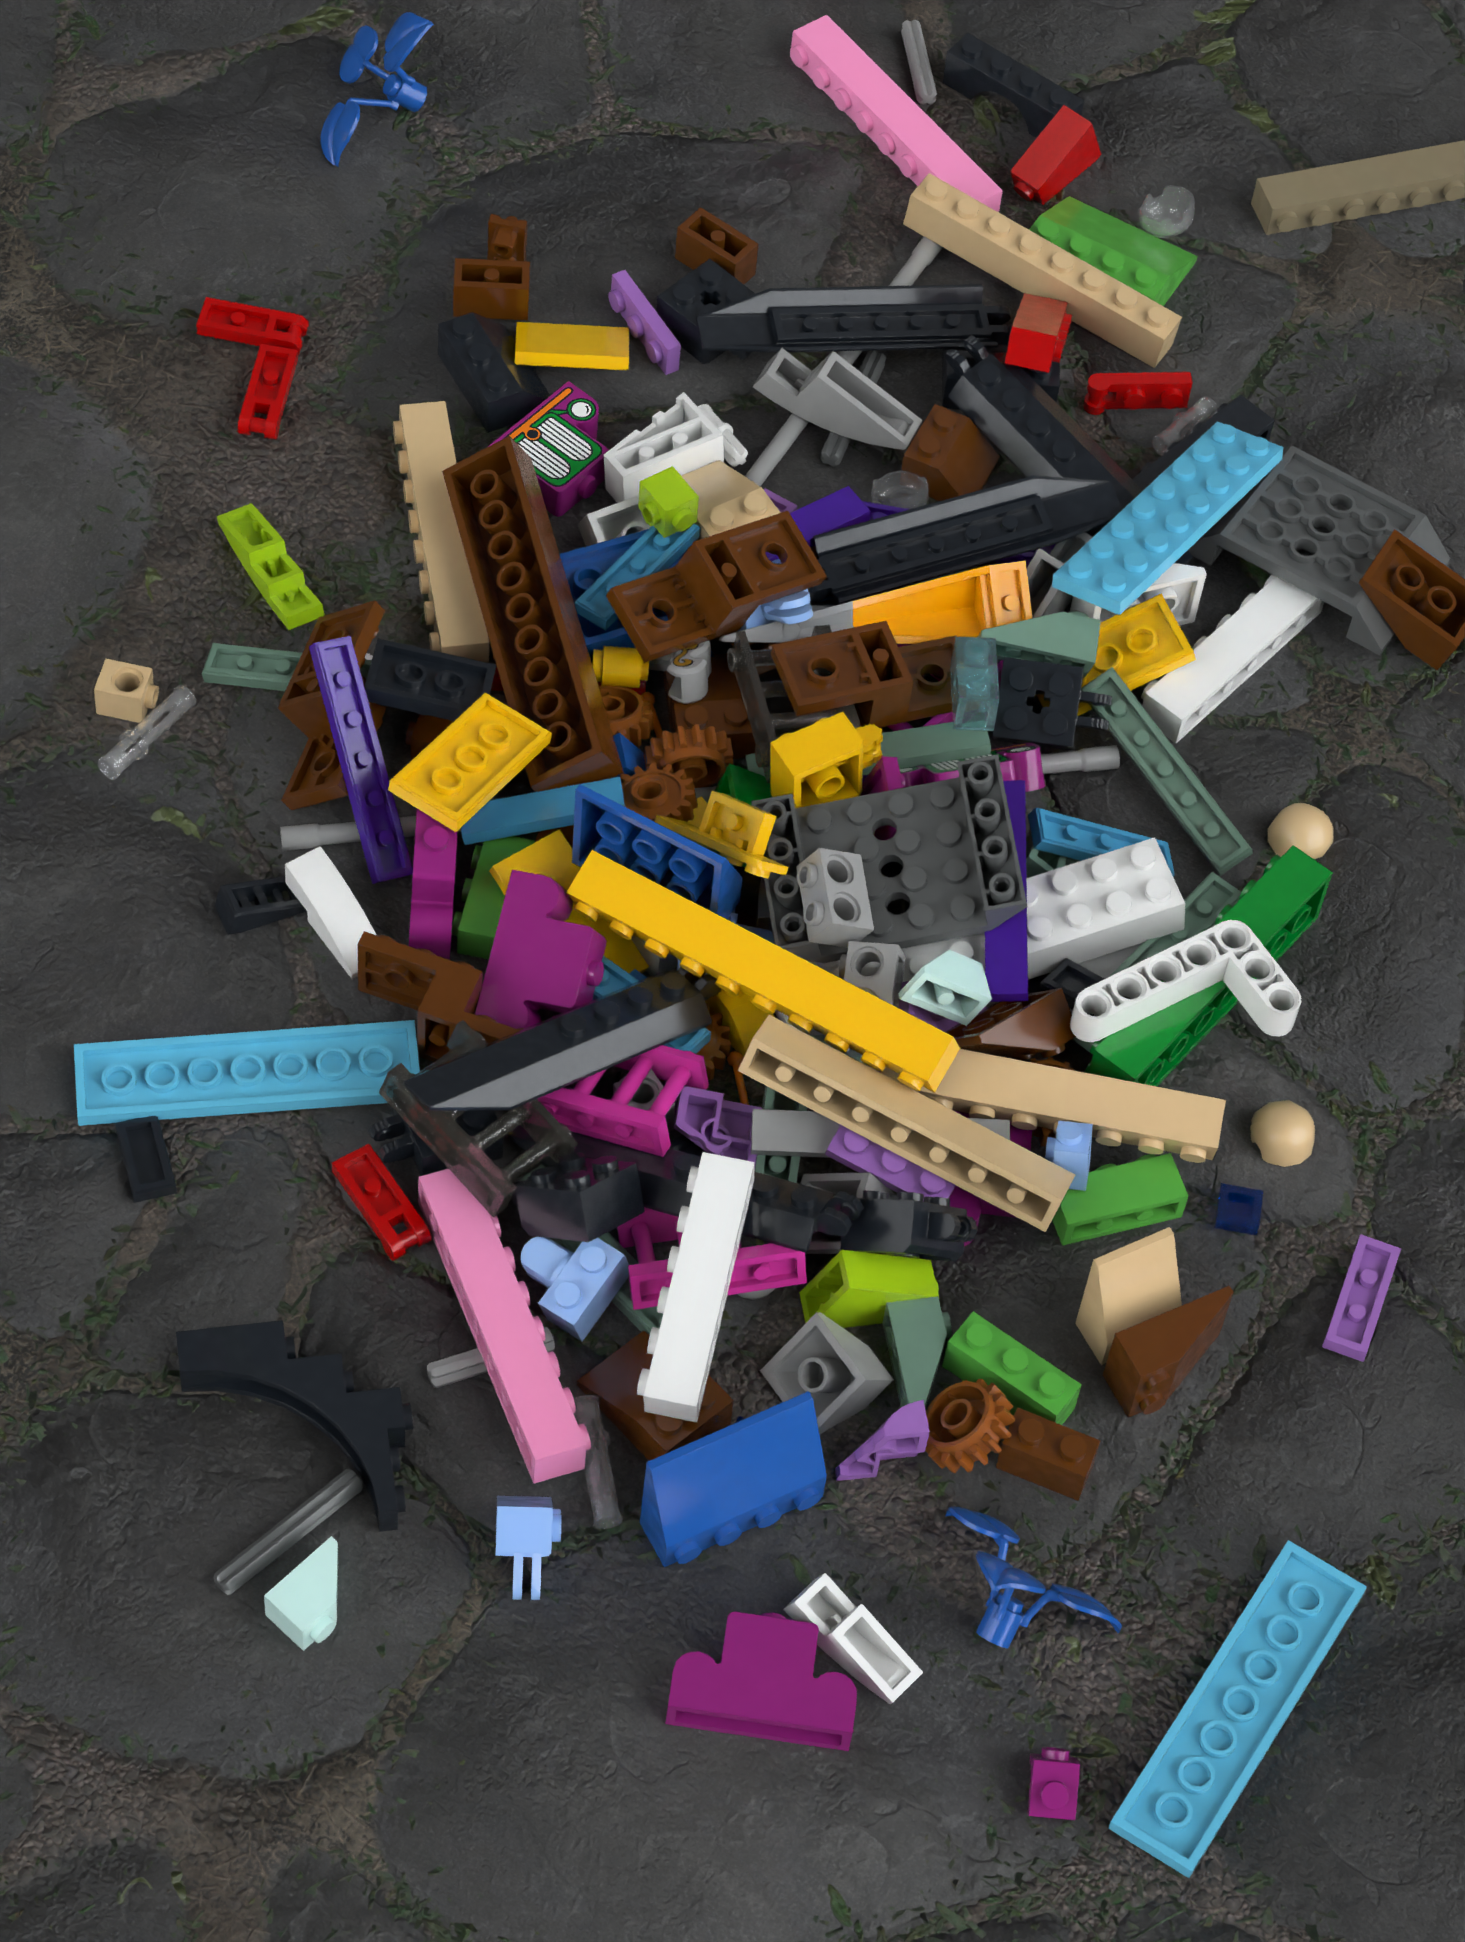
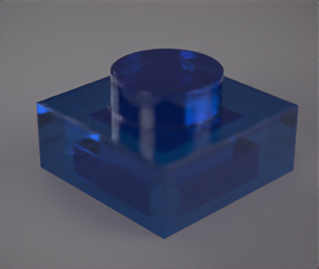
(1238, 1209)

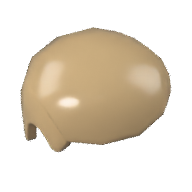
(1302, 827)
(1283, 1133)

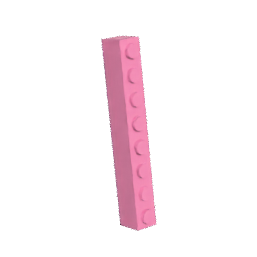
(886, 111)
(504, 1328)

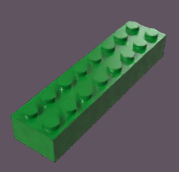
(1278, 913)

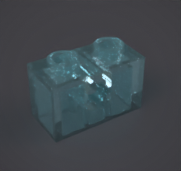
(974, 683)

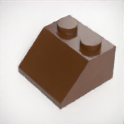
(950, 455)

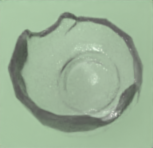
(1169, 213)
(900, 490)

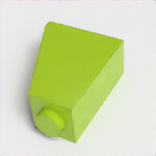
(859, 1285)

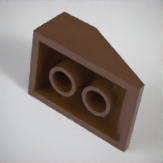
(1417, 599)
(720, 708)
(1019, 1027)
(1158, 1354)
(654, 1435)

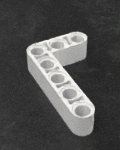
(1184, 978)

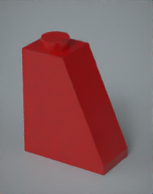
(1056, 157)

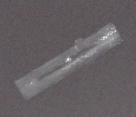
(117, 760)
(597, 1464)

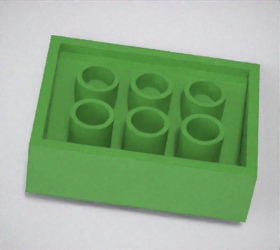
(1116, 248)

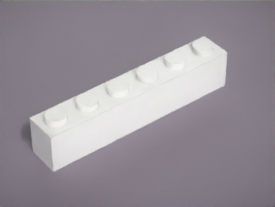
(1229, 656)
(698, 1287)

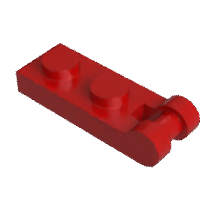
(251, 324)
(268, 391)
(1137, 391)
(381, 1201)

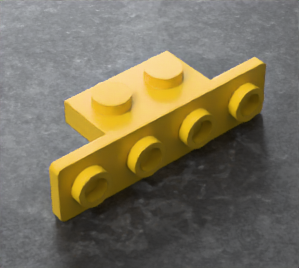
(735, 831)

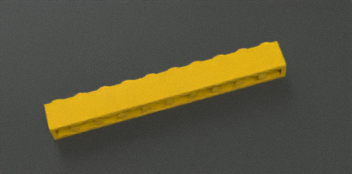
(763, 971)

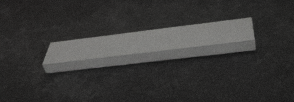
(811, 1133)

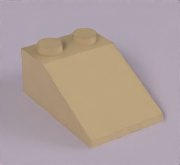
(727, 499)
(1129, 1289)

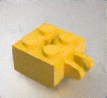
(823, 760)

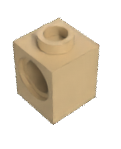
(125, 691)

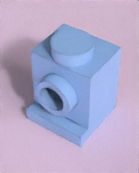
(1072, 1150)

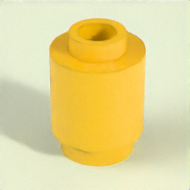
(619, 666)

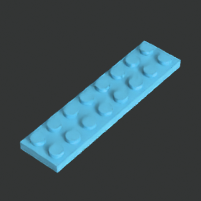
(1167, 518)
(240, 1071)
(1237, 1709)

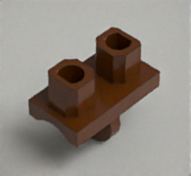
(506, 238)

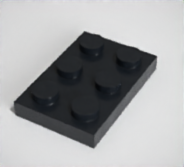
(426, 680)

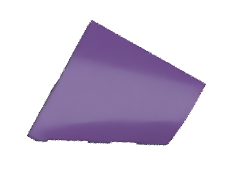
(715, 1123)
(898, 1437)

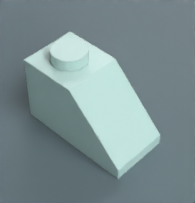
(949, 987)
(307, 1597)

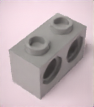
(834, 897)
(886, 981)

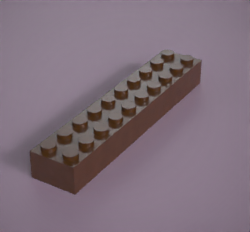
(531, 614)

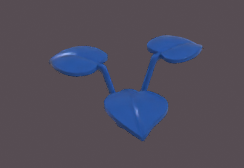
(400, 88)
(1003, 1610)

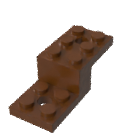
(716, 586)
(868, 672)
(318, 771)
(432, 985)

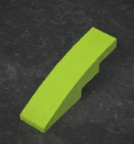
(269, 566)

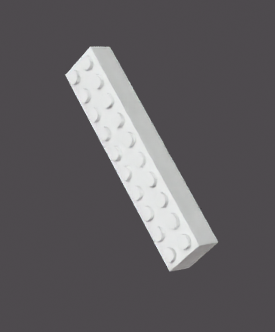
(1075, 914)

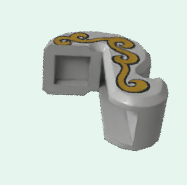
(690, 670)

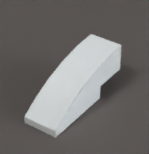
(329, 906)
(854, 1639)

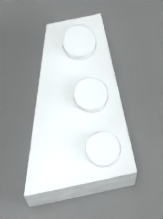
(674, 438)

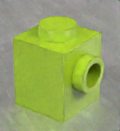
(668, 502)

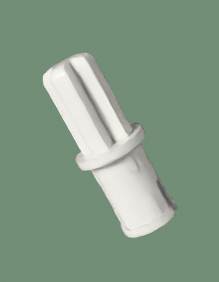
(733, 450)

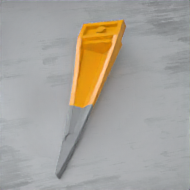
(923, 611)

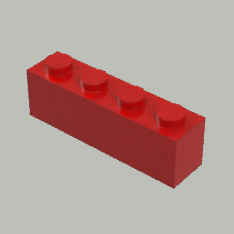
(1038, 333)

